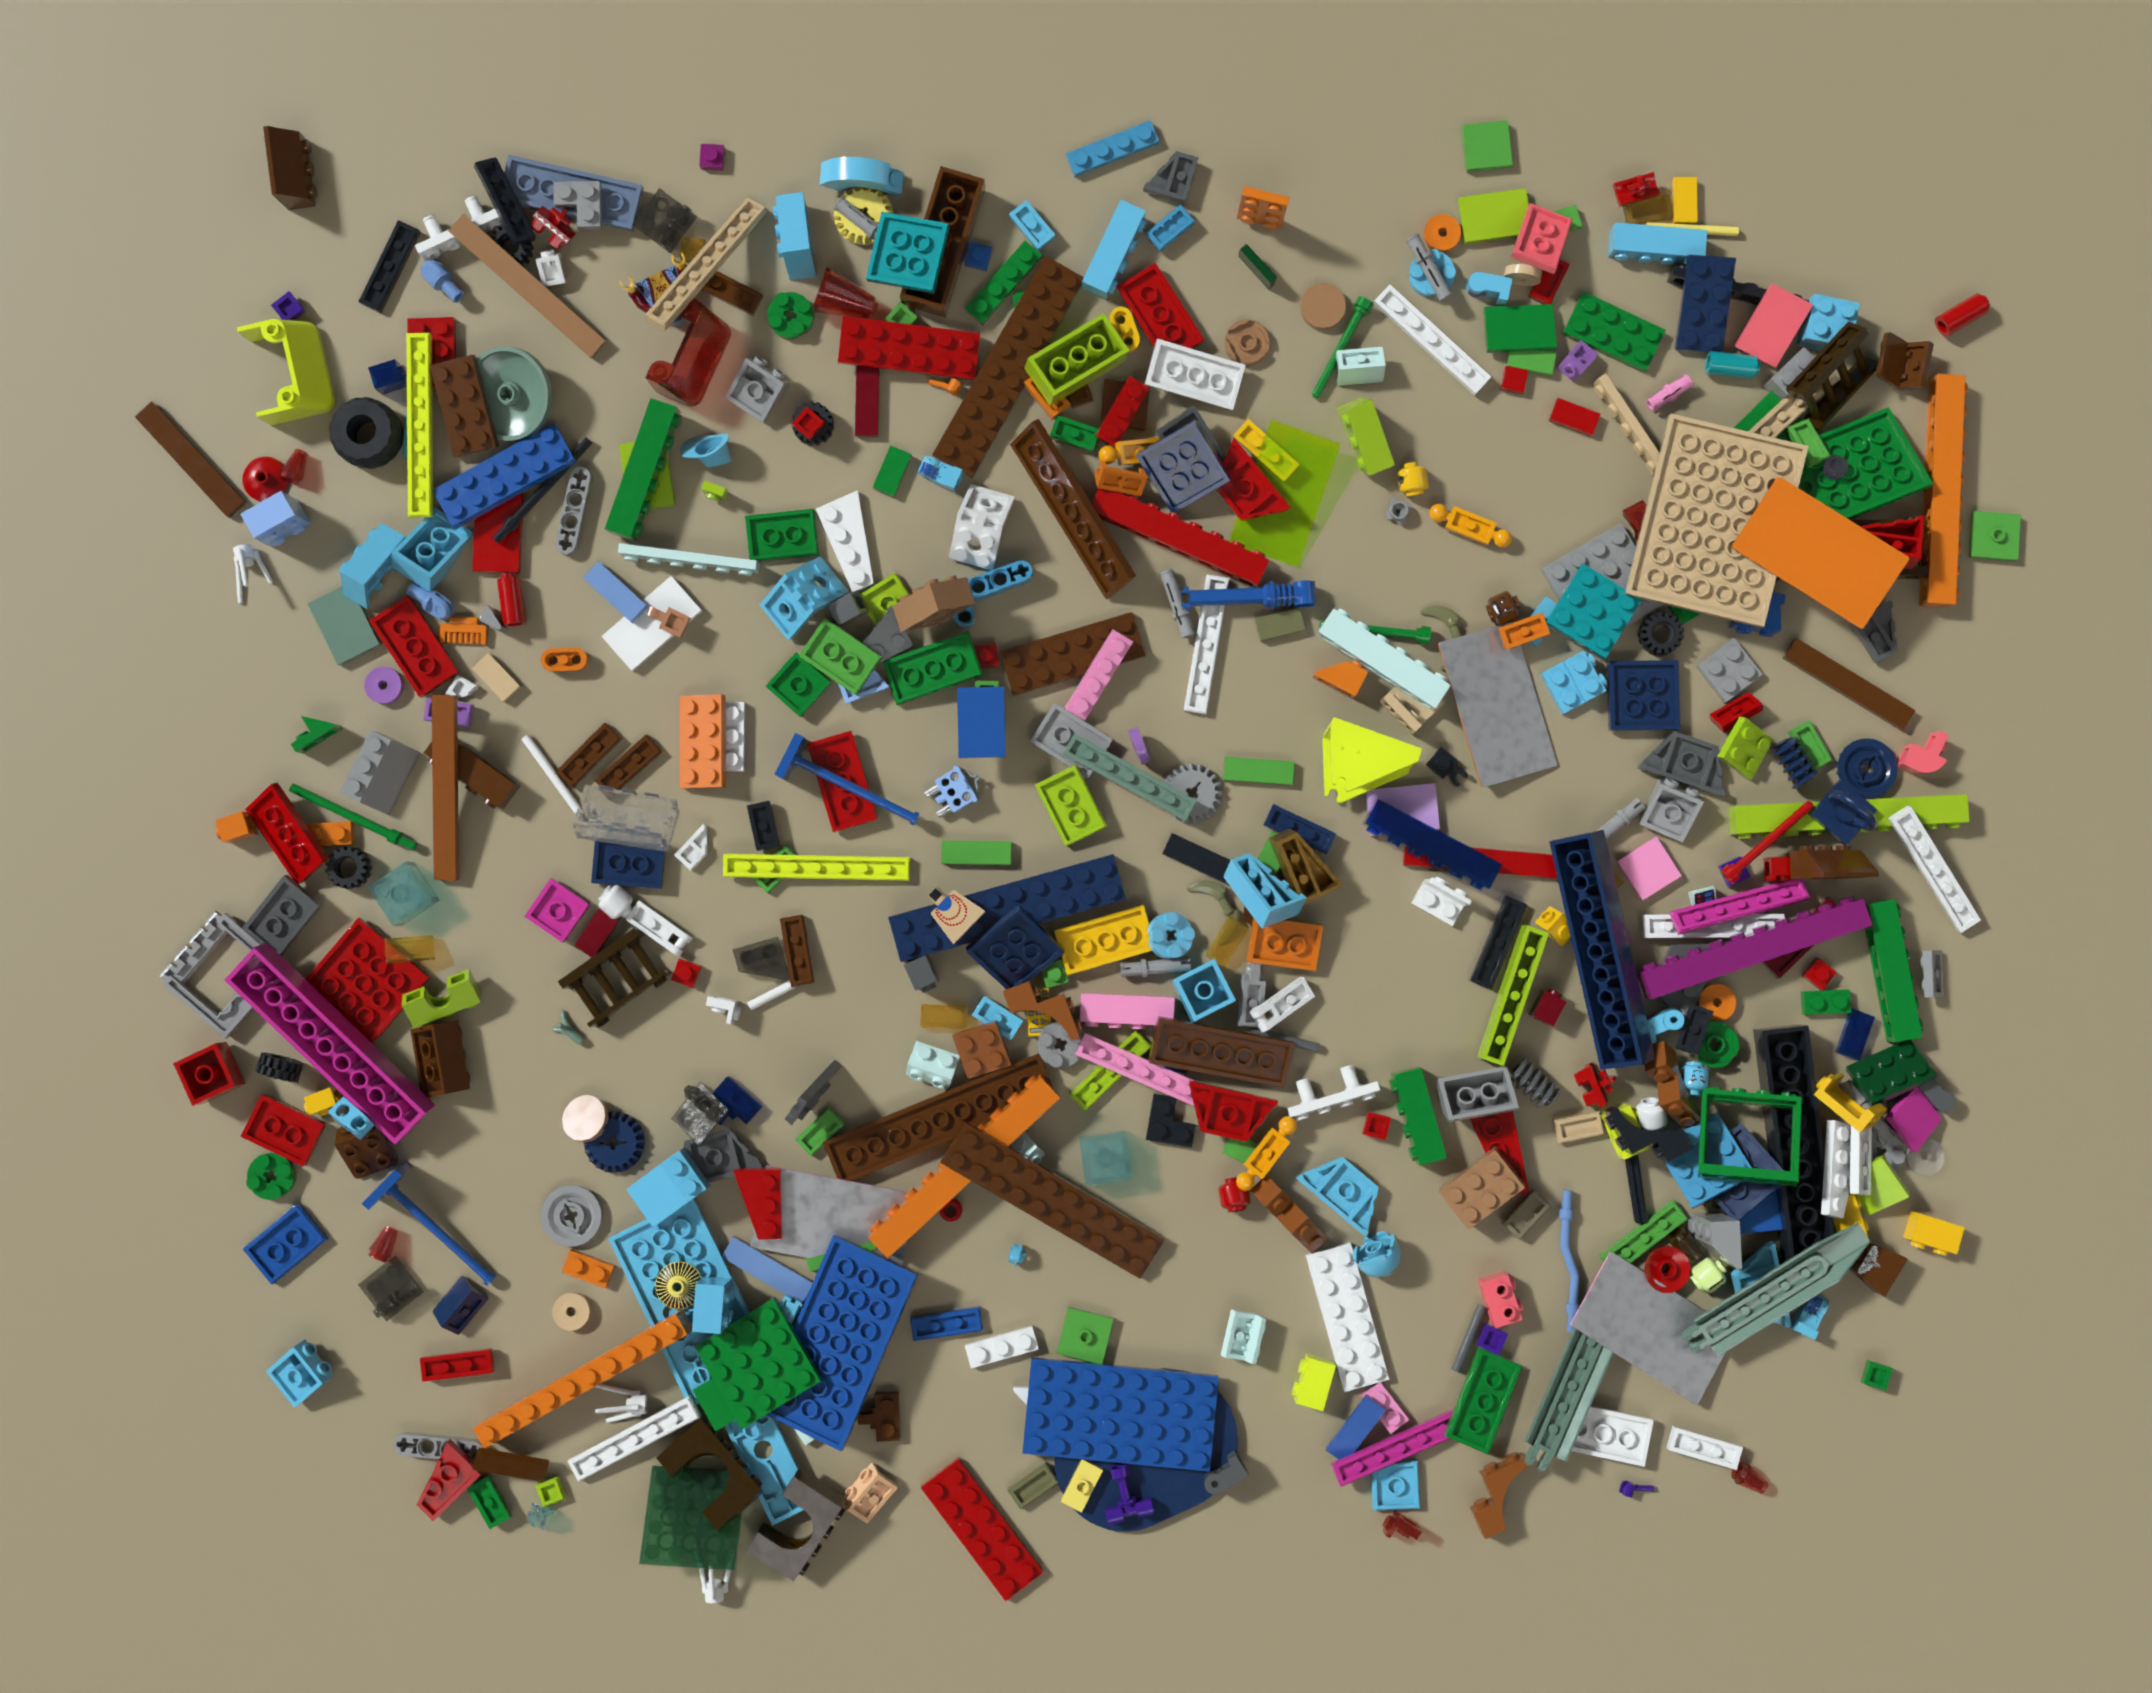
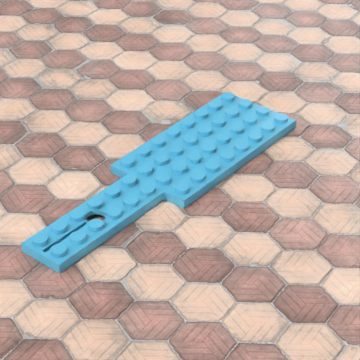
(688, 1239)

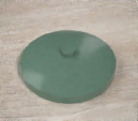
(515, 391)

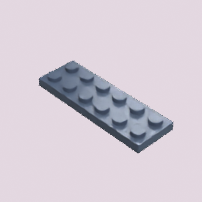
(535, 181)

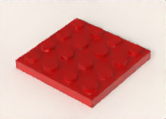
(362, 983)

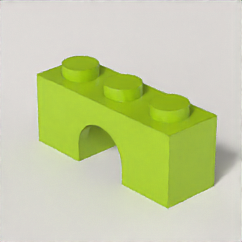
(424, 1009)

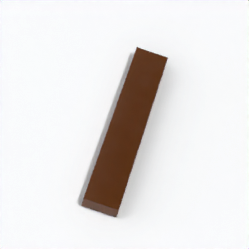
(190, 459)
(1848, 684)

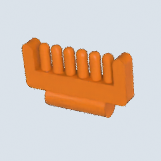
(464, 625)

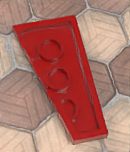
(1501, 1132)

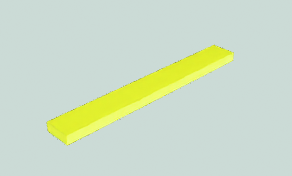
(419, 425)
(816, 867)

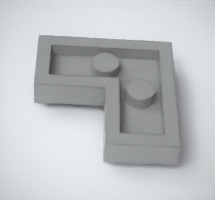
(584, 196)

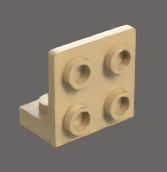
(1407, 710)

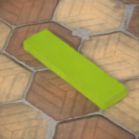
(1102, 1078)

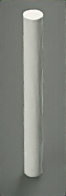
(551, 773)

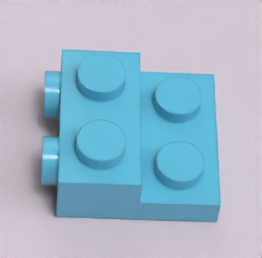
(1574, 681)
(300, 1373)

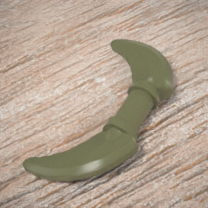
(1448, 616)
(1218, 891)

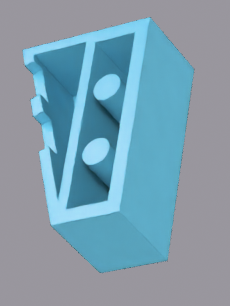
(794, 235)
(369, 564)
(1262, 892)

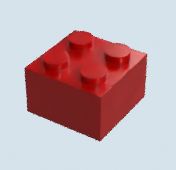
(209, 1073)

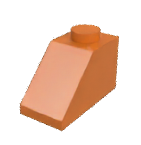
(1343, 677)

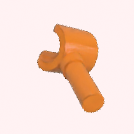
(953, 387)

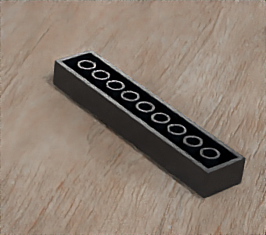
(1787, 1066)

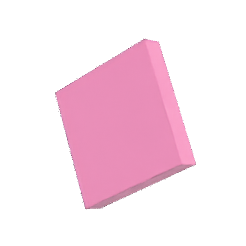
(1648, 868)

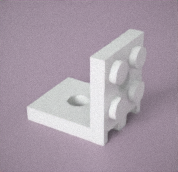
(980, 519)

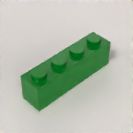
(1418, 1116)

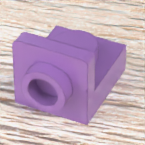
(1577, 361)

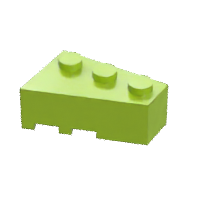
(1365, 435)

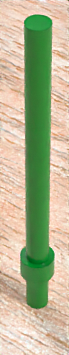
(393, 836)

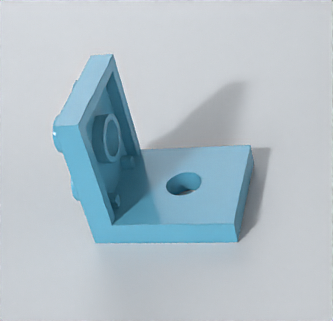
(802, 596)

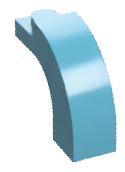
(861, 172)

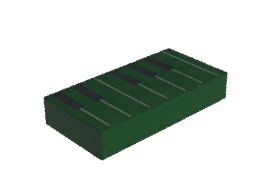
(1257, 266)

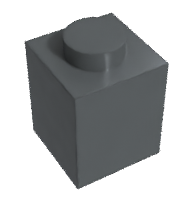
(848, 608)

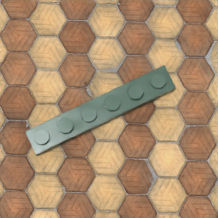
(1129, 777)

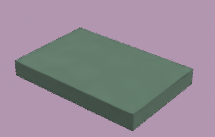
(344, 626)

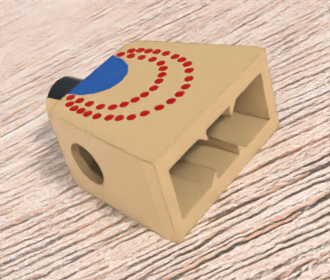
(954, 913)

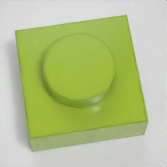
(714, 492)

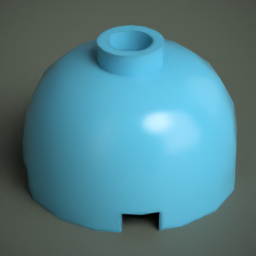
(1378, 1255)

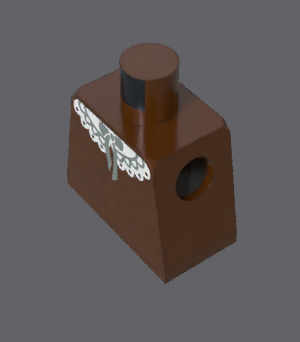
(1878, 1268)

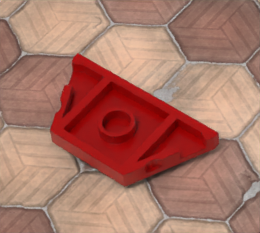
(1249, 490)
(1229, 1111)

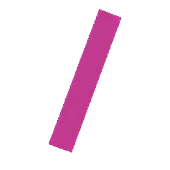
(1739, 905)
(1391, 1449)

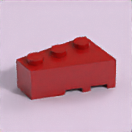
(1902, 535)

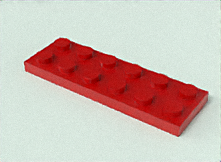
(908, 348)
(982, 1529)

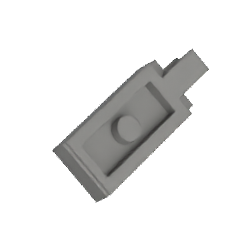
(1251, 994)

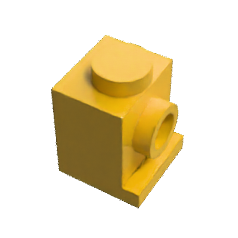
(322, 1101)

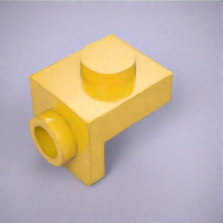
(1555, 924)

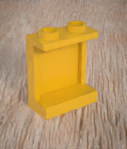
(1845, 1106)

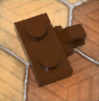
(884, 1417)

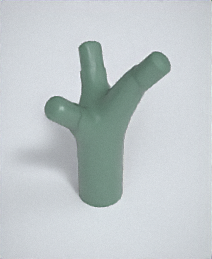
(568, 1030)

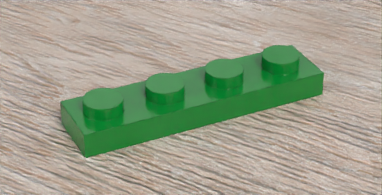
(1003, 282)

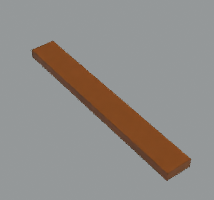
(445, 787)

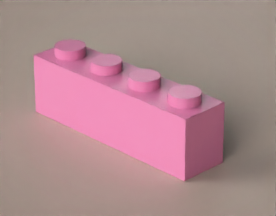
(1124, 1010)

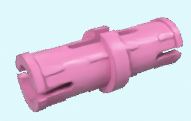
(1669, 392)

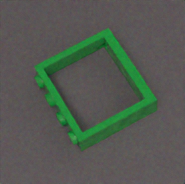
(1746, 1174)

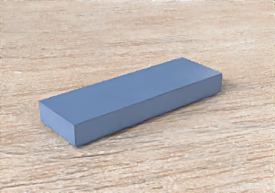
(615, 592)

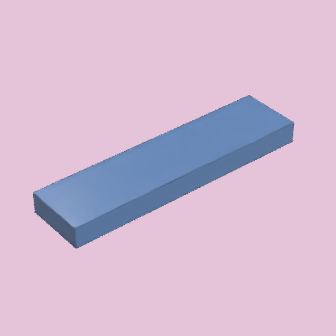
(767, 1269)

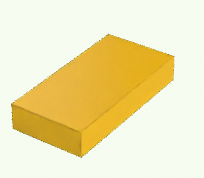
(1684, 200)

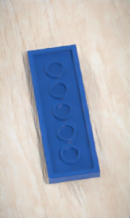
(504, 476)

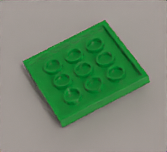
(758, 1363)

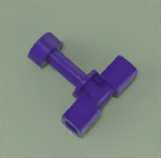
(1127, 1504)

